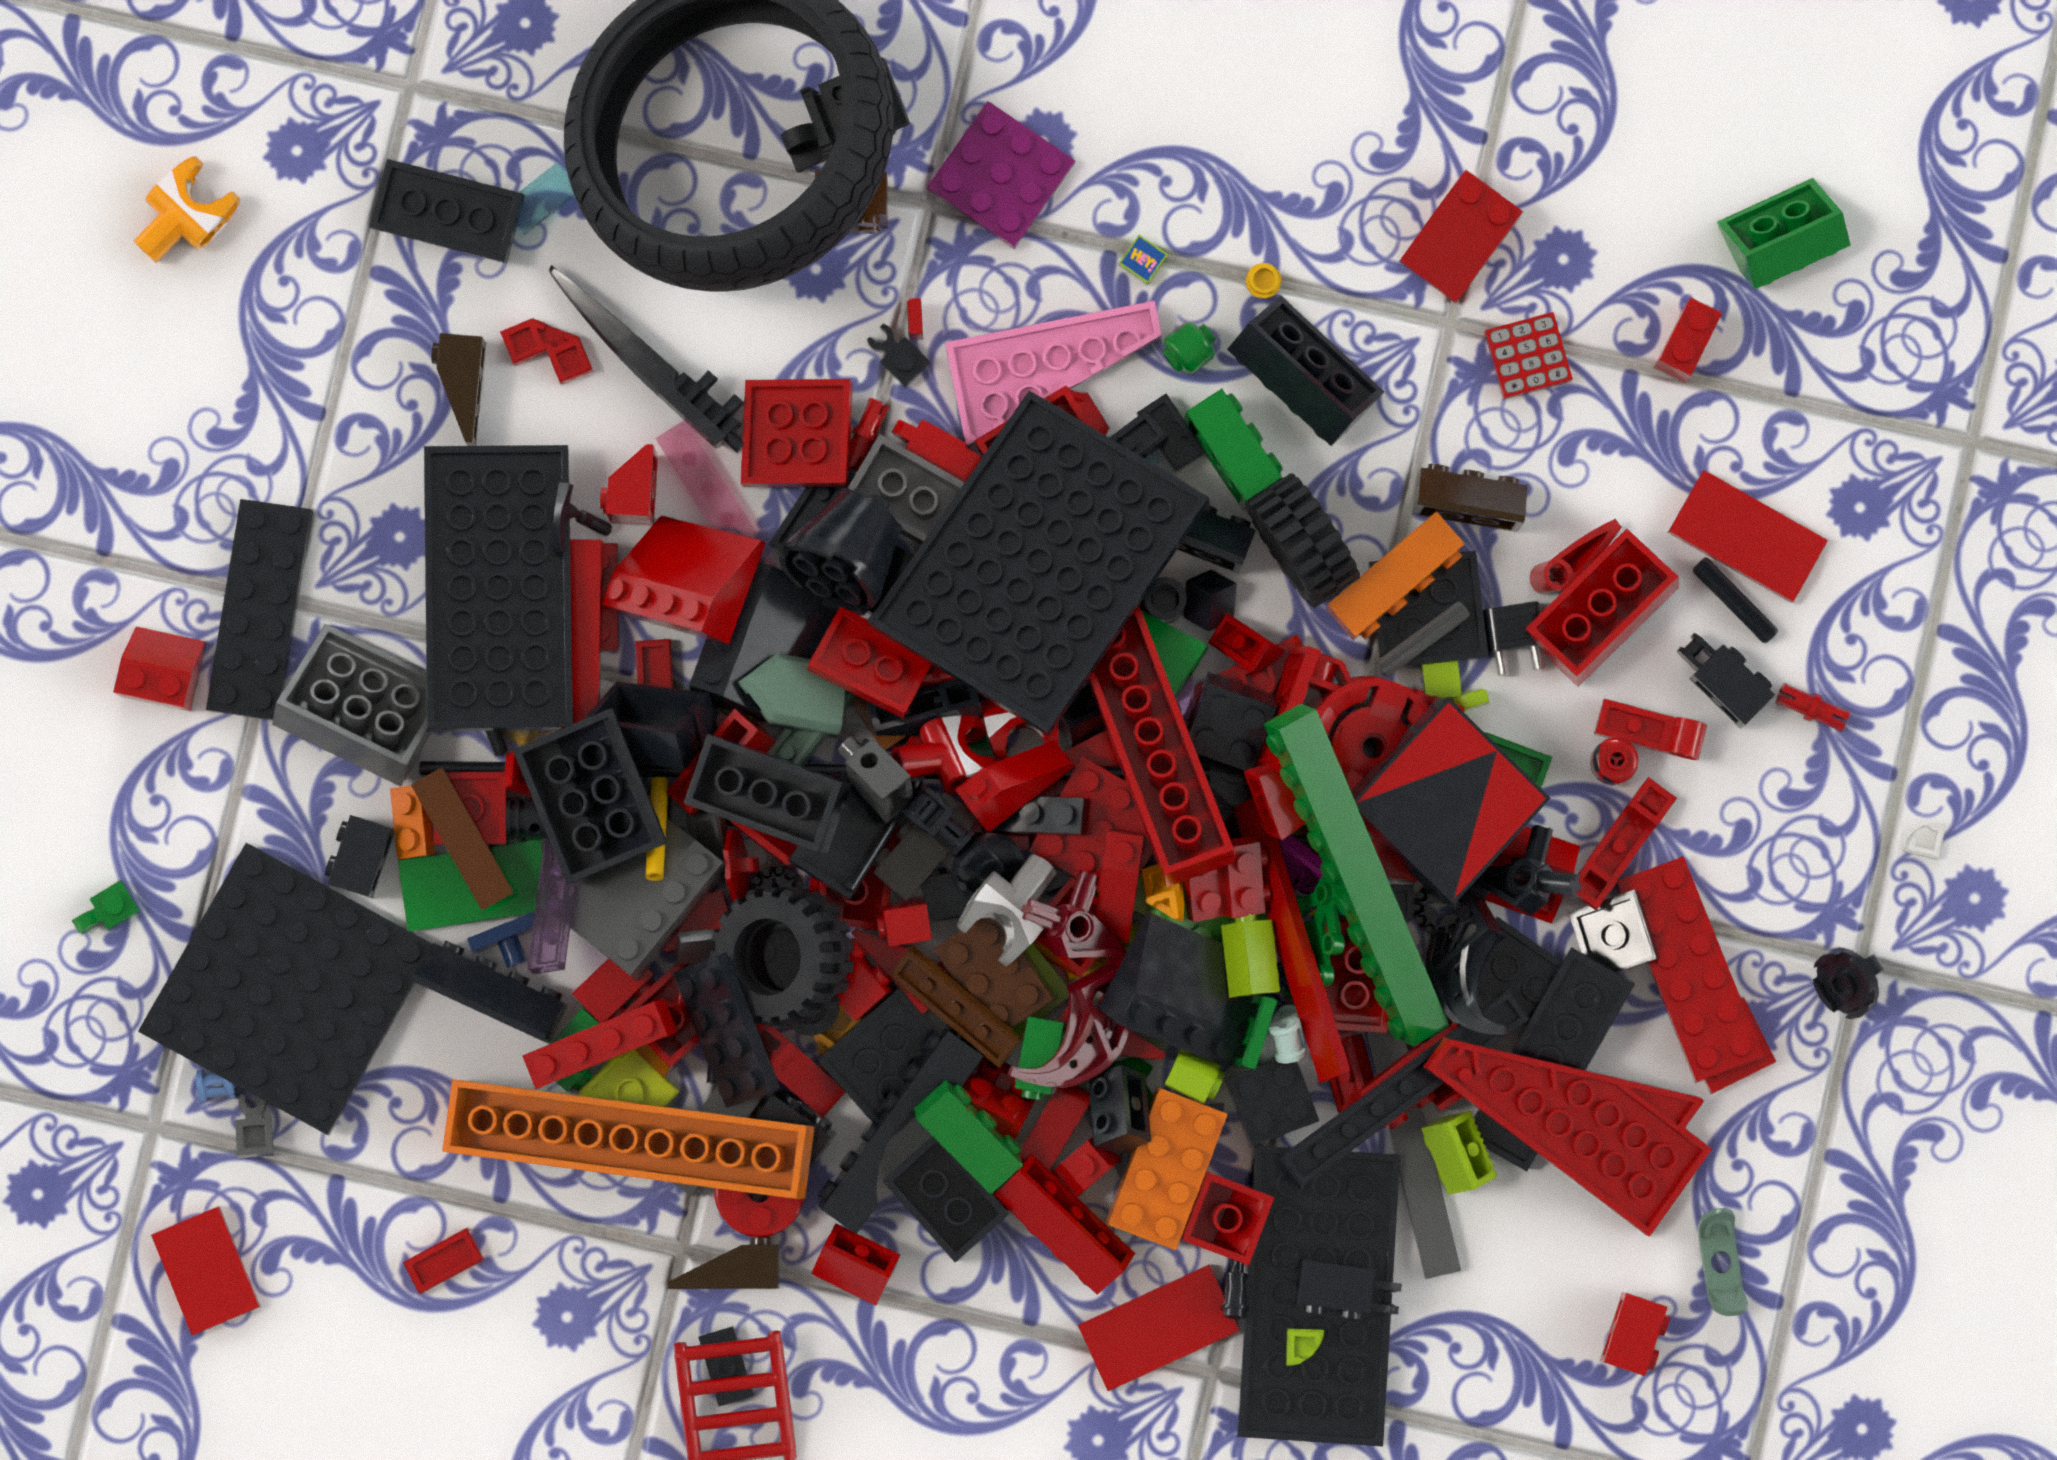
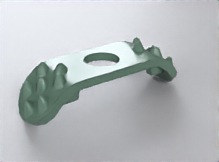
(1726, 1288)

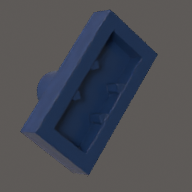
(506, 938)

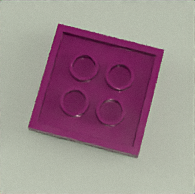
(1001, 175)

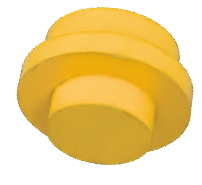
(1263, 281)

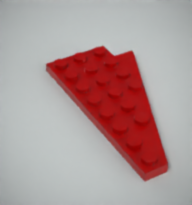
(1599, 1130)

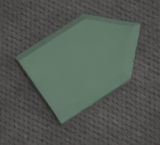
(795, 696)

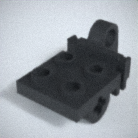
(813, 142)

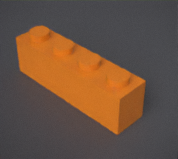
(1395, 576)

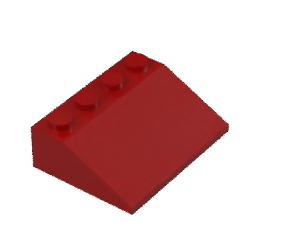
(686, 578)

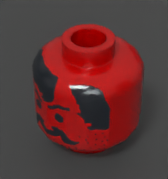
(1612, 773)

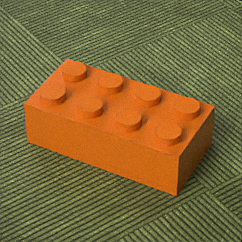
(1168, 1171)

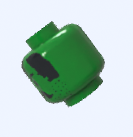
(1189, 347)

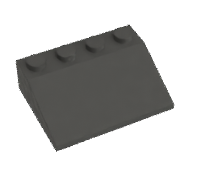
(357, 705)
(637, 917)

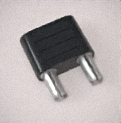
(1507, 632)

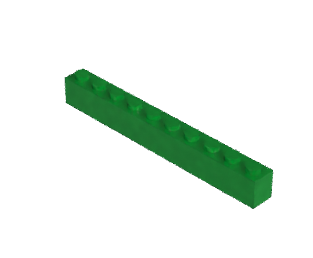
(1355, 874)

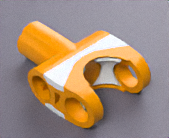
(181, 215)

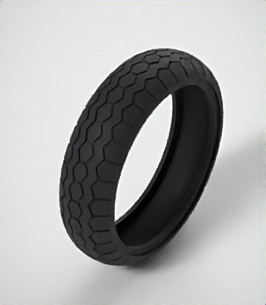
(789, 239)

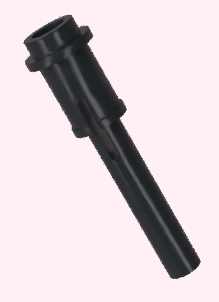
(1235, 1292)

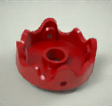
(756, 1218)

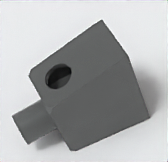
(877, 777)

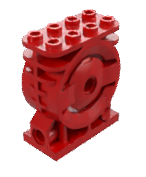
(1378, 721)

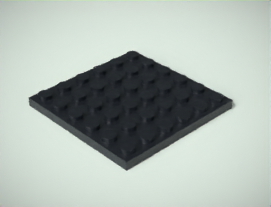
(286, 989)

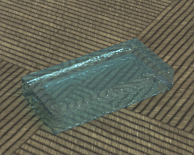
(544, 197)

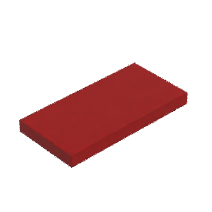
(1747, 536)
(1157, 1328)

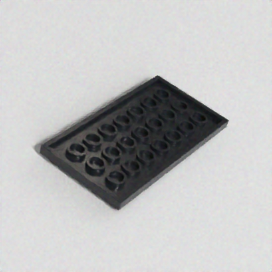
(496, 589)
(1334, 1219)

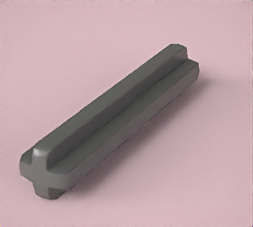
(1422, 639)

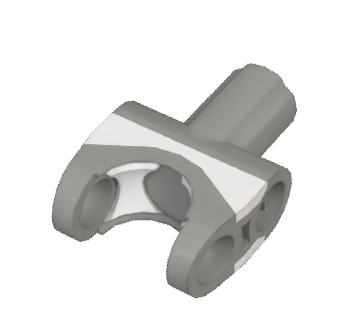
(1003, 903)

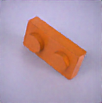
(411, 825)

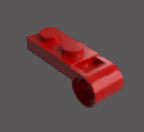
(1651, 729)

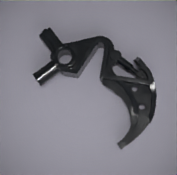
(1458, 970)

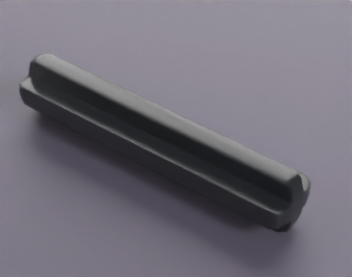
(1735, 600)

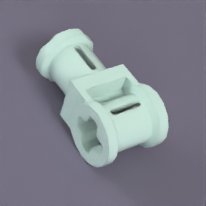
(1287, 1034)

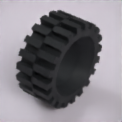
(1302, 540)

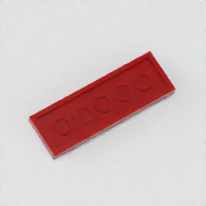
(1693, 973)

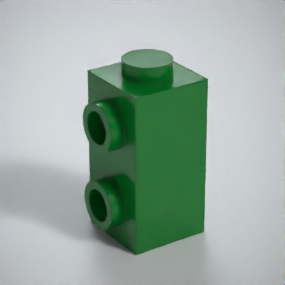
(1039, 1045)

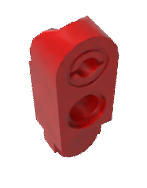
(938, 448)

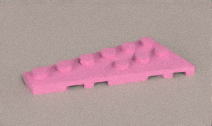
(1000, 367)

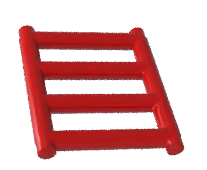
(777, 1378)

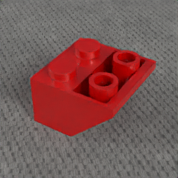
(997, 1095)

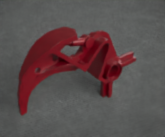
(1087, 940)

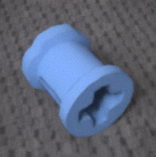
(204, 1092)

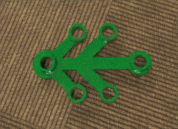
(1322, 943)

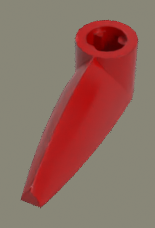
(1572, 560)

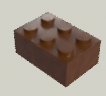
(1006, 991)

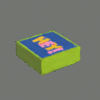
(1143, 259)

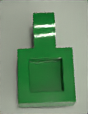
(110, 906)

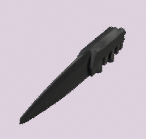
(678, 392)

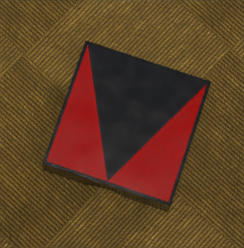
(1447, 800)

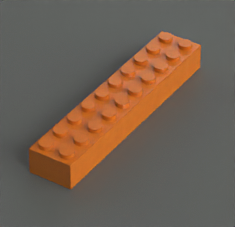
(628, 1139)

